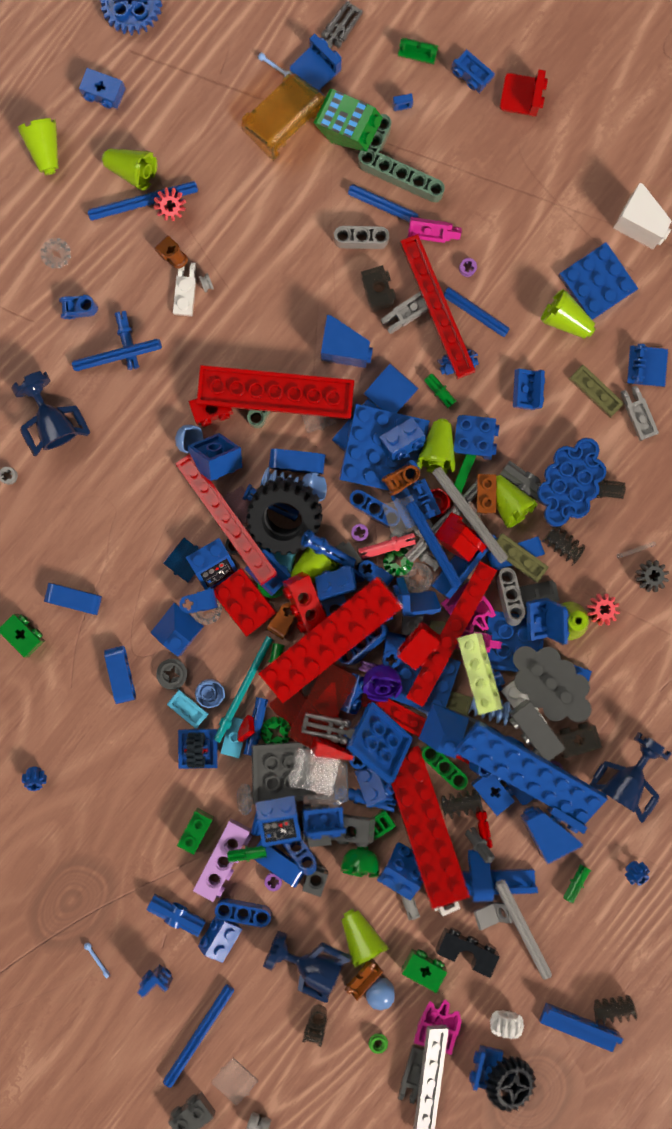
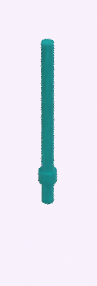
(225, 722)

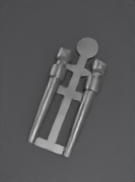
(340, 27)
(334, 738)

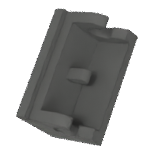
(538, 591)

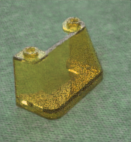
(282, 114)

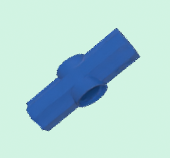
(176, 915)

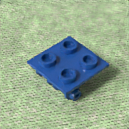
(647, 365)
(422, 496)

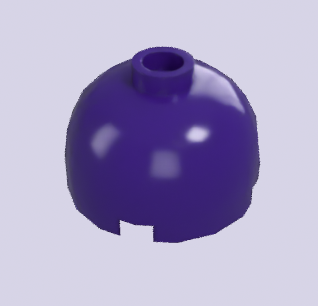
(381, 683)

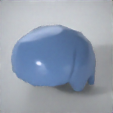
(186, 436)
(317, 483)
(209, 693)
(380, 994)

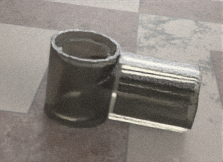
(611, 489)

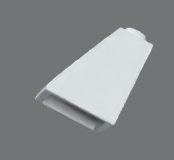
(644, 219)

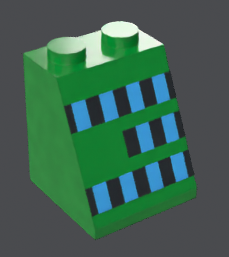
(347, 121)

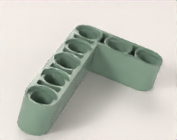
(396, 167)

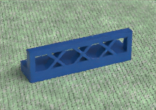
(462, 568)
(518, 880)
(580, 1027)

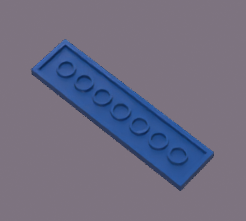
(530, 772)

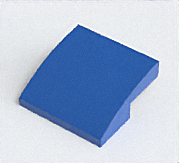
(391, 390)

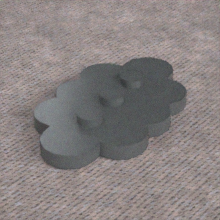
(552, 684)

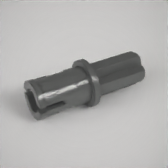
(480, 845)

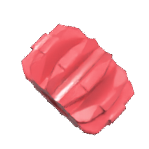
(176, 207)
(603, 617)

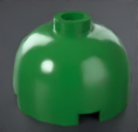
(360, 862)

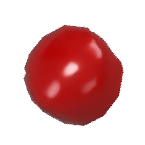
(442, 500)

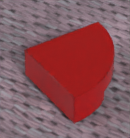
(246, 728)

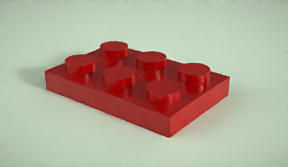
(244, 602)

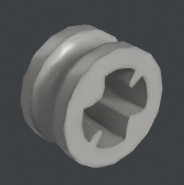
(206, 282)
(7, 470)

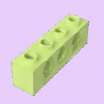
(480, 673)

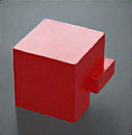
(459, 538)

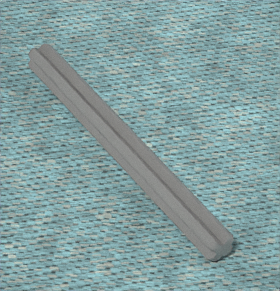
(470, 515)
(421, 545)
(523, 929)

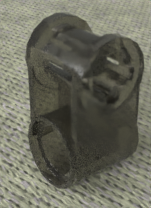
(315, 1028)

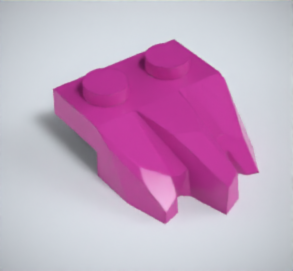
(484, 609)
(438, 1017)

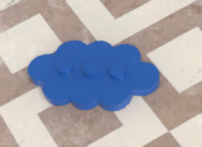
(571, 482)

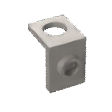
(491, 915)

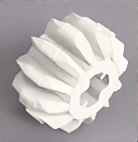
(507, 1024)

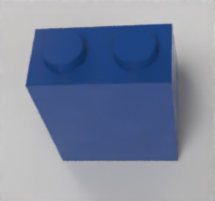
(344, 345)
(548, 835)

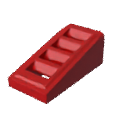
(326, 749)

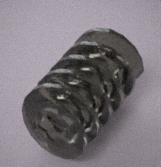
(565, 544)
(461, 803)
(614, 1009)

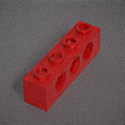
(292, 589)

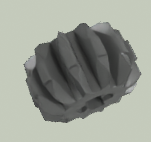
(657, 581)

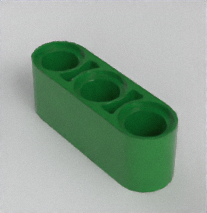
(448, 775)

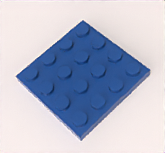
(365, 456)

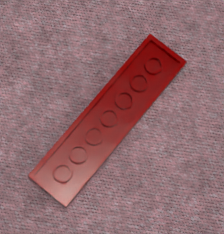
(275, 392)
(330, 639)
(428, 832)

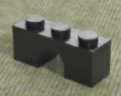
(453, 943)

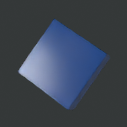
(402, 102)

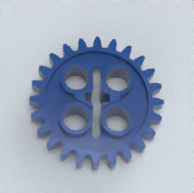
(130, 19)

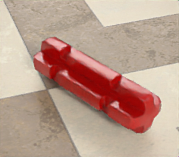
(483, 827)

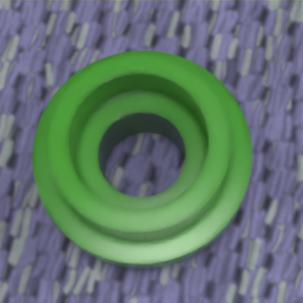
(378, 1048)

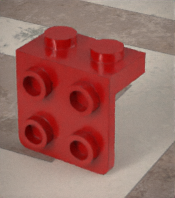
(523, 93)

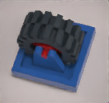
(197, 748)

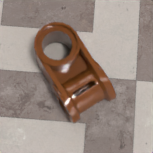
(171, 252)
(399, 479)
(281, 622)

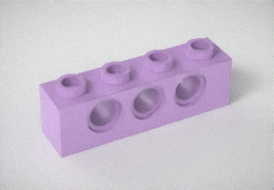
(211, 889)

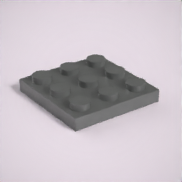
(271, 771)

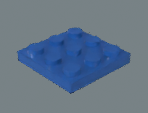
(598, 281)
(511, 638)
(441, 690)
(380, 743)

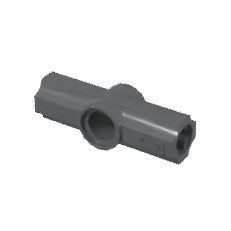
(523, 480)

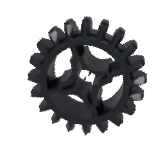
(506, 1078)

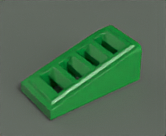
(384, 829)

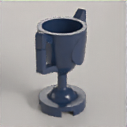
(51, 423)
(629, 782)
(315, 969)

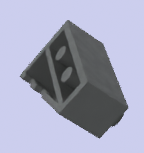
(535, 730)

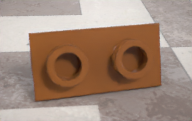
(486, 493)
(364, 979)

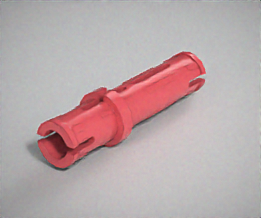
(395, 543)

